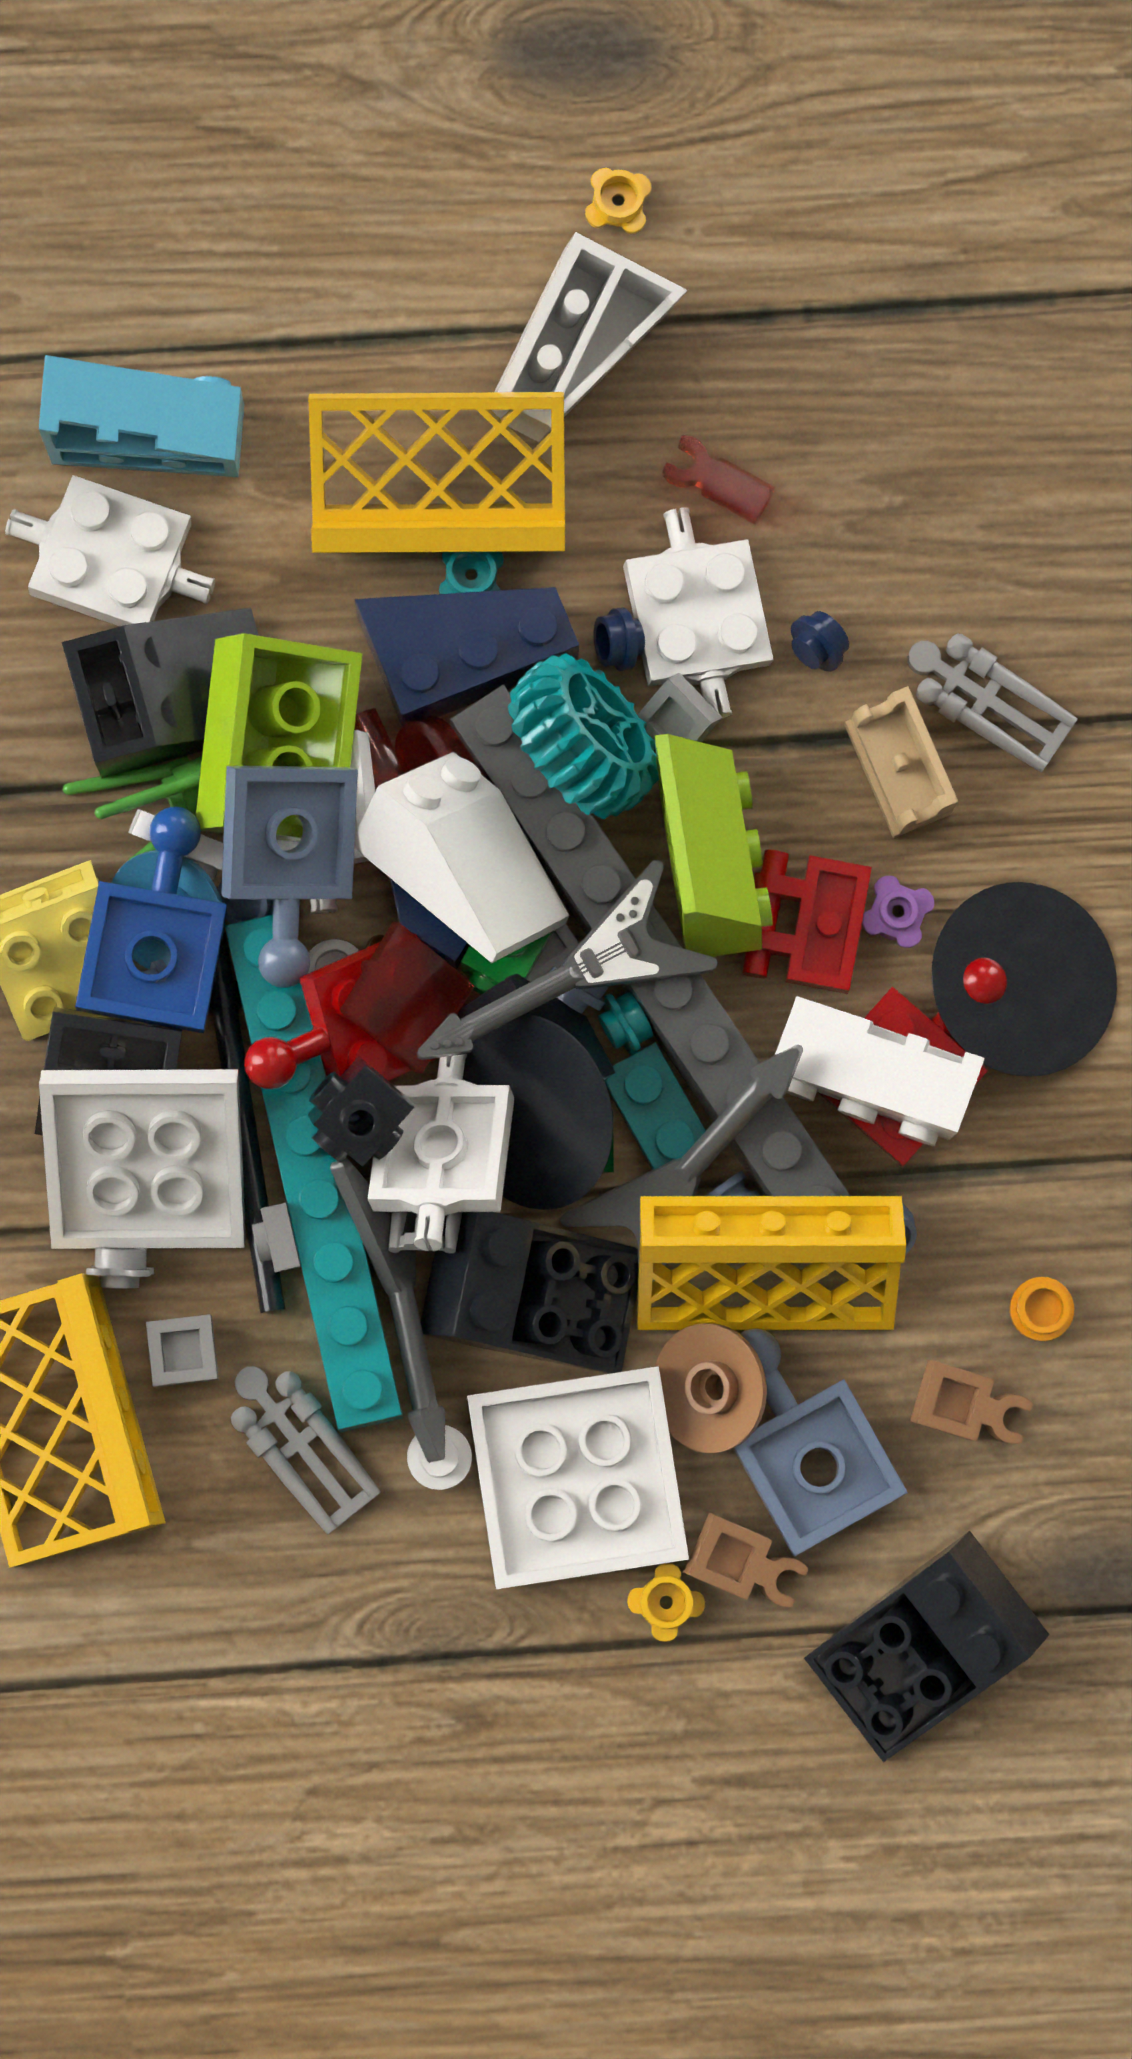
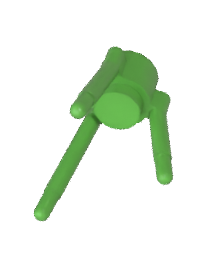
(178, 785)

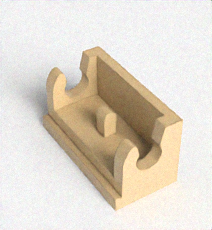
(901, 763)

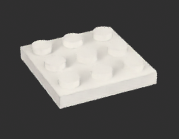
(143, 1158)
(577, 1477)

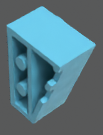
(139, 419)

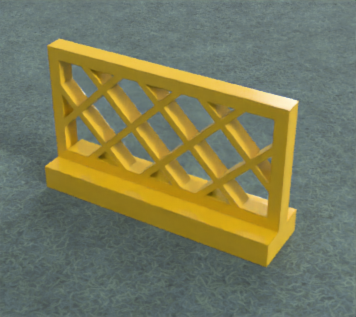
(437, 526)
(770, 1236)
(109, 1415)

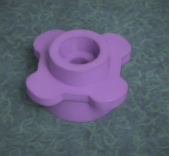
(902, 929)

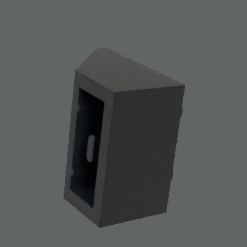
(107, 1043)

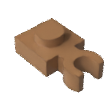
(961, 1402)
(736, 1559)

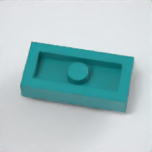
(654, 1106)

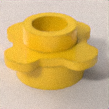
(614, 183)
(684, 1602)

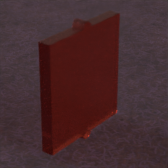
(405, 995)

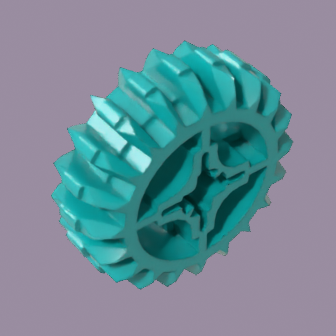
(583, 736)

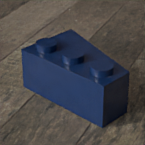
(461, 646)

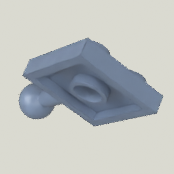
(314, 869)
(825, 1422)

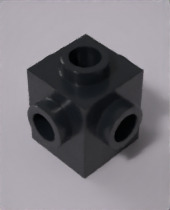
(356, 1090)

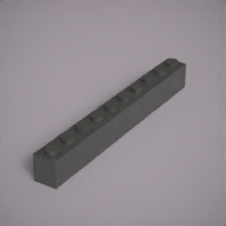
(679, 1009)

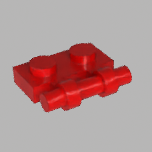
(826, 923)

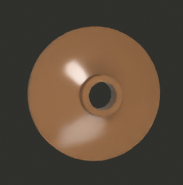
(689, 1376)

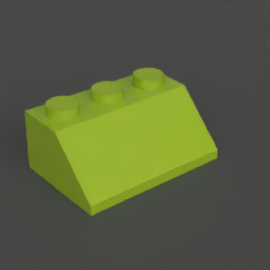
(275, 708)
(710, 847)

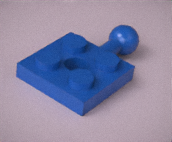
(133, 915)

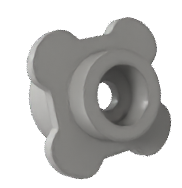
(120, 1266)

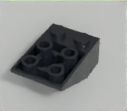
(148, 686)
(534, 1292)
(927, 1647)

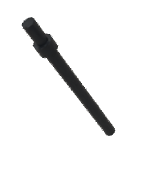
(224, 1006)

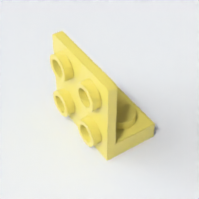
(45, 945)

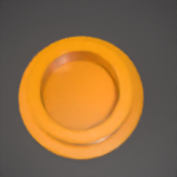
(1041, 1309)

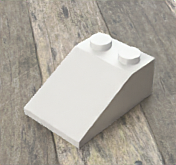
(461, 855)

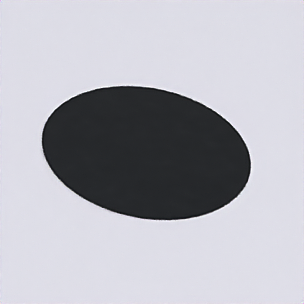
(1055, 971)
(559, 1110)

